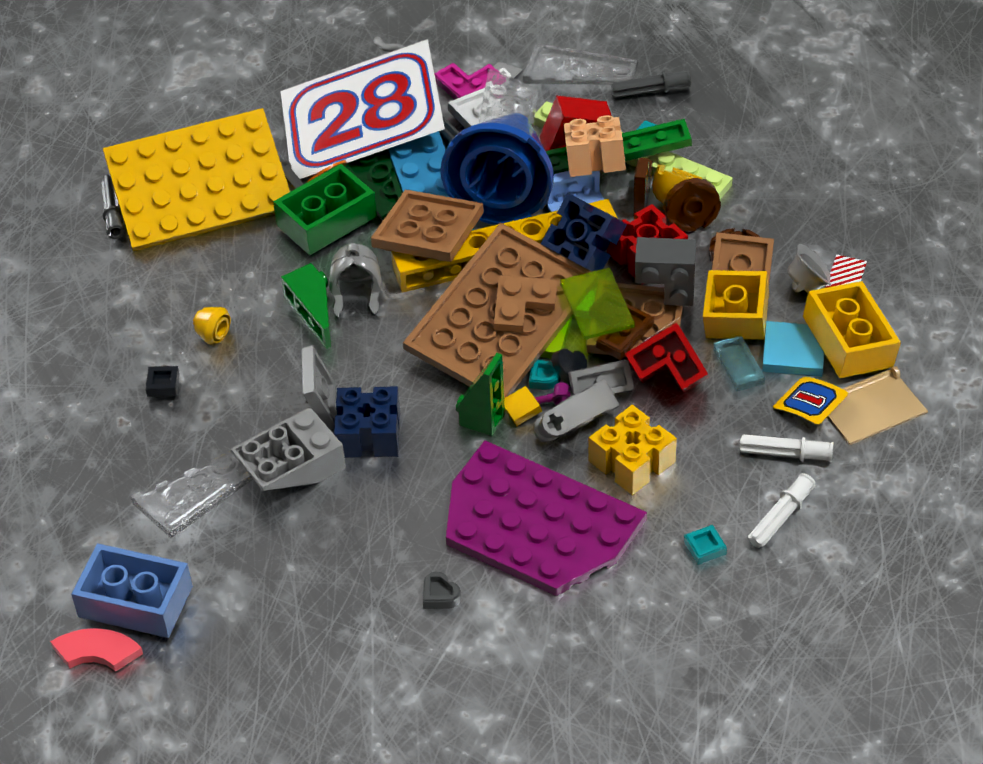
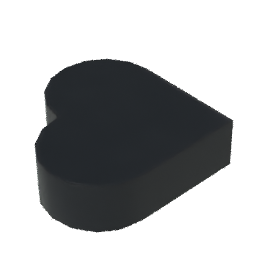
(567, 361)

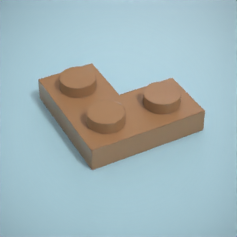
(519, 293)

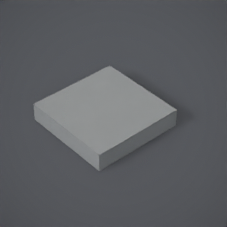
(318, 386)

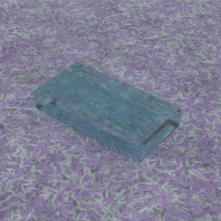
(739, 363)

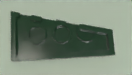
(379, 176)

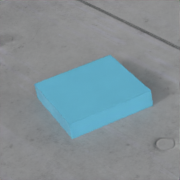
(792, 350)

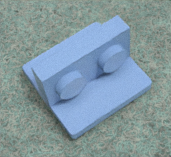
(583, 187)

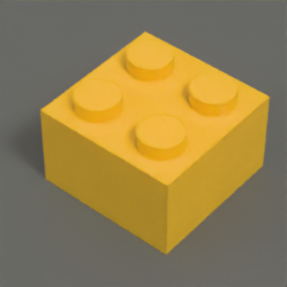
(736, 304)

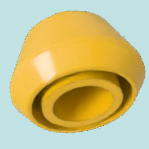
(212, 324)

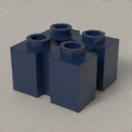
(583, 233)
(368, 421)

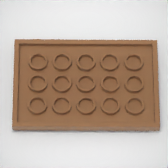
(459, 327)

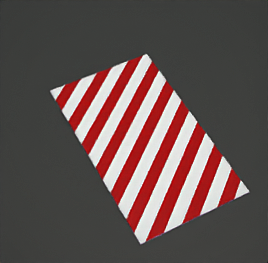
(846, 270)

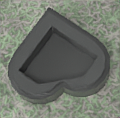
(439, 592)

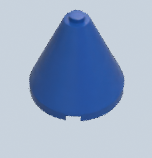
(500, 167)

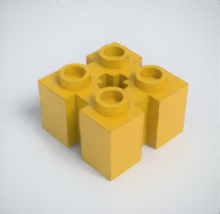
(632, 449)

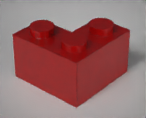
(565, 110)
(671, 351)

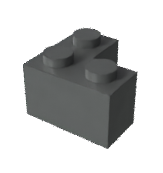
(667, 263)

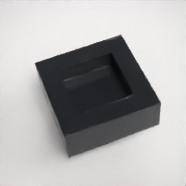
(162, 381)

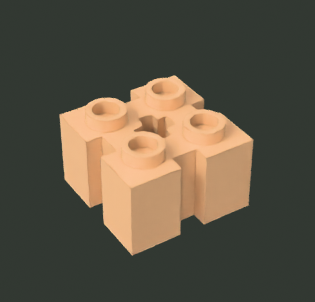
(594, 146)

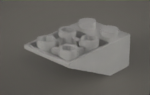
(292, 453)

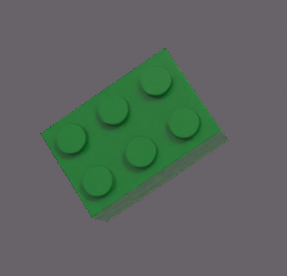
(325, 209)

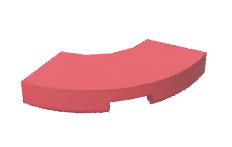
(96, 646)

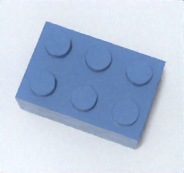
(132, 590)

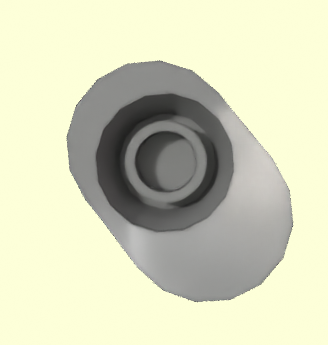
(808, 270)

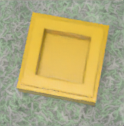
(521, 406)

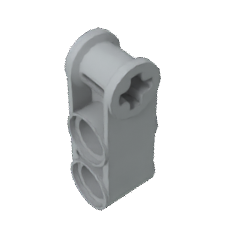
(576, 412)

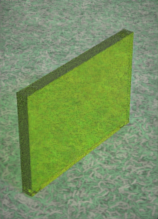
(597, 303)

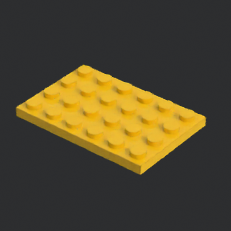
(196, 179)

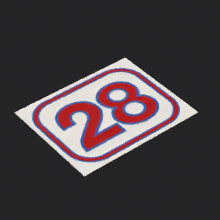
(361, 109)

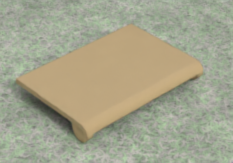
(875, 406)

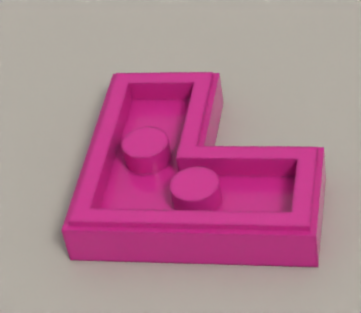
(458, 83)

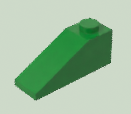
(308, 296)
(483, 403)

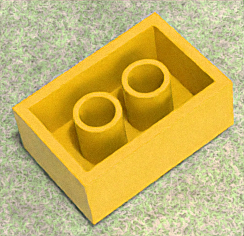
(851, 329)

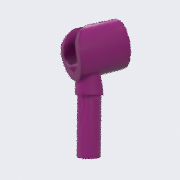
(559, 394)

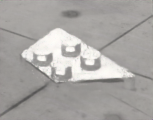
(507, 96)

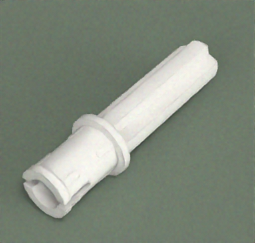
(787, 447)
(789, 501)

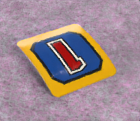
(811, 399)

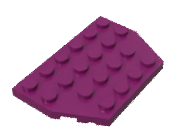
(536, 520)

